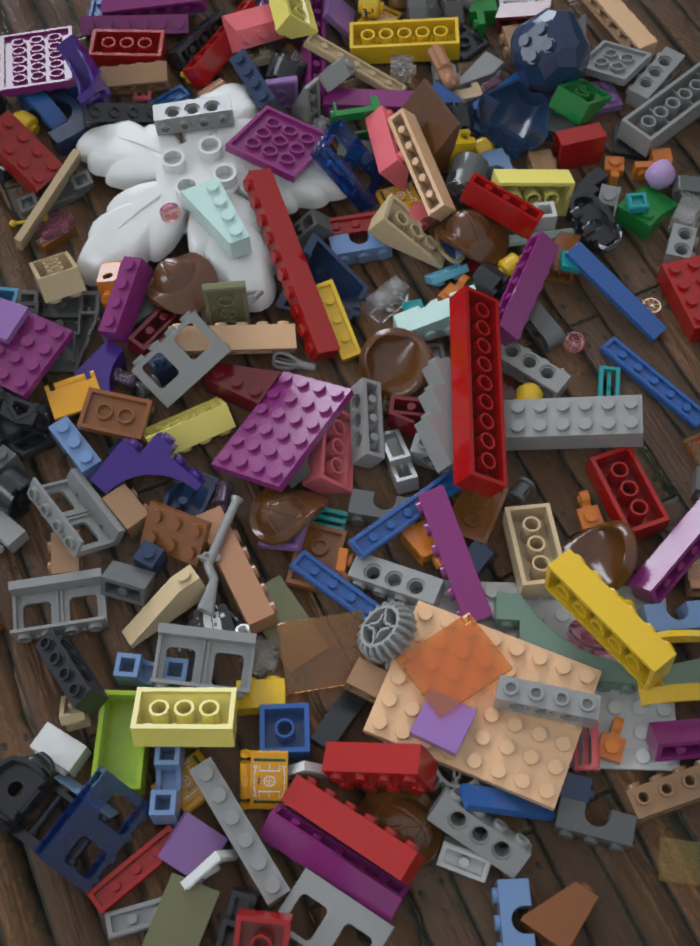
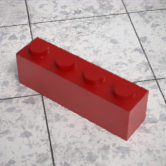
(501, 206)

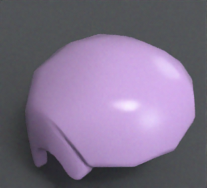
(660, 174)

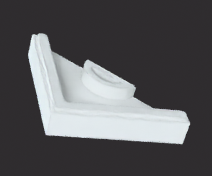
(306, 768)
(209, 867)

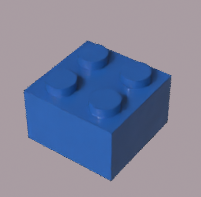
(286, 729)

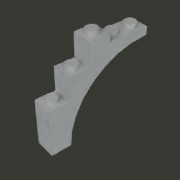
(436, 423)

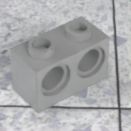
(681, 243)

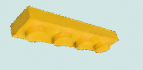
(339, 321)

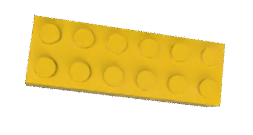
(378, 40)
(609, 619)

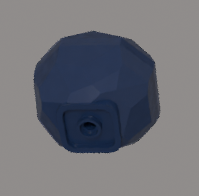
(550, 50)

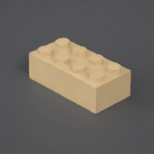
(57, 277)
(531, 546)

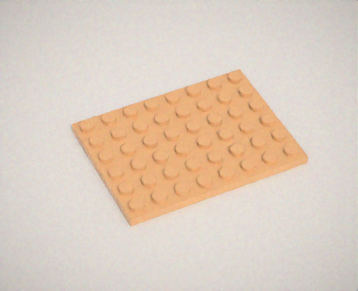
(502, 746)

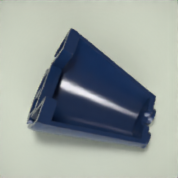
(514, 116)
(328, 265)

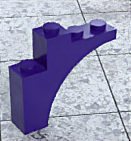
(85, 71)
(103, 363)
(155, 459)

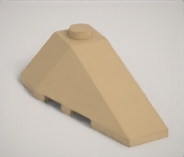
(400, 231)
(171, 601)

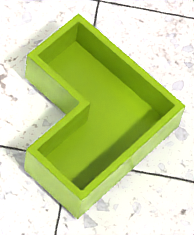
(115, 745)

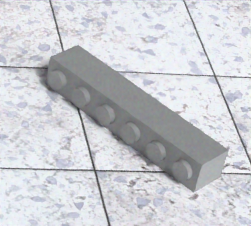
(240, 832)

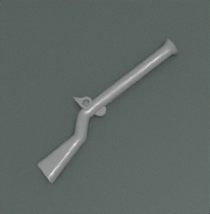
(208, 599)

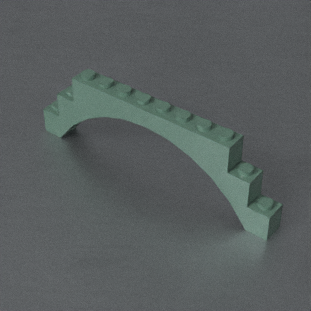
(515, 613)

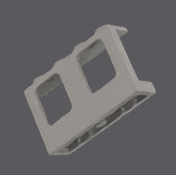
(189, 369)
(87, 510)
(57, 591)
(206, 644)
(340, 912)

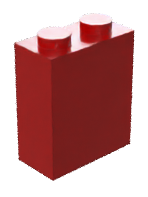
(579, 146)

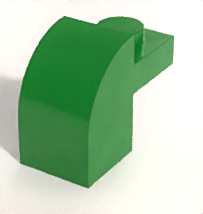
(482, 14)

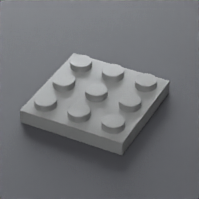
(616, 62)

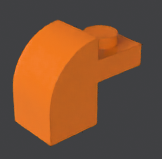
(641, 167)

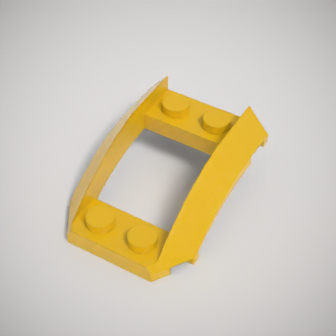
(674, 692)

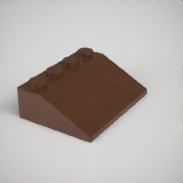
(435, 121)

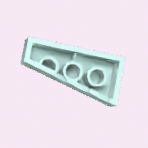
(215, 211)
(429, 321)

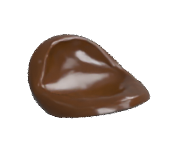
(475, 236)
(179, 283)
(395, 360)
(282, 515)
(607, 549)
(407, 816)

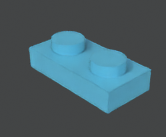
(439, 277)

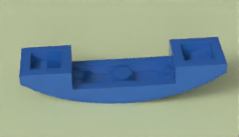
(45, 107)

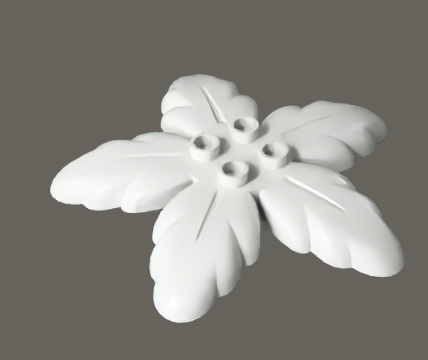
(154, 173)

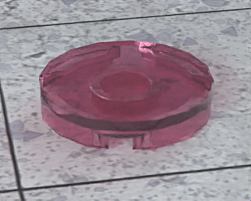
(56, 225)
(582, 638)

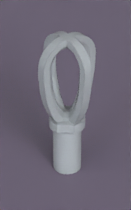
(296, 363)

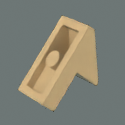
(71, 717)

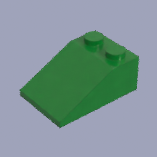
(578, 100)
(646, 223)

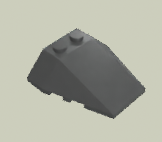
(75, 314)

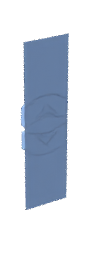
(76, 787)

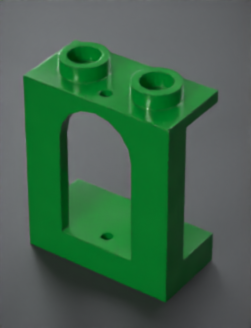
(355, 114)

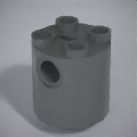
(460, 172)

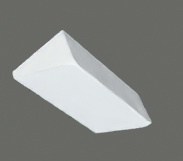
(462, 860)

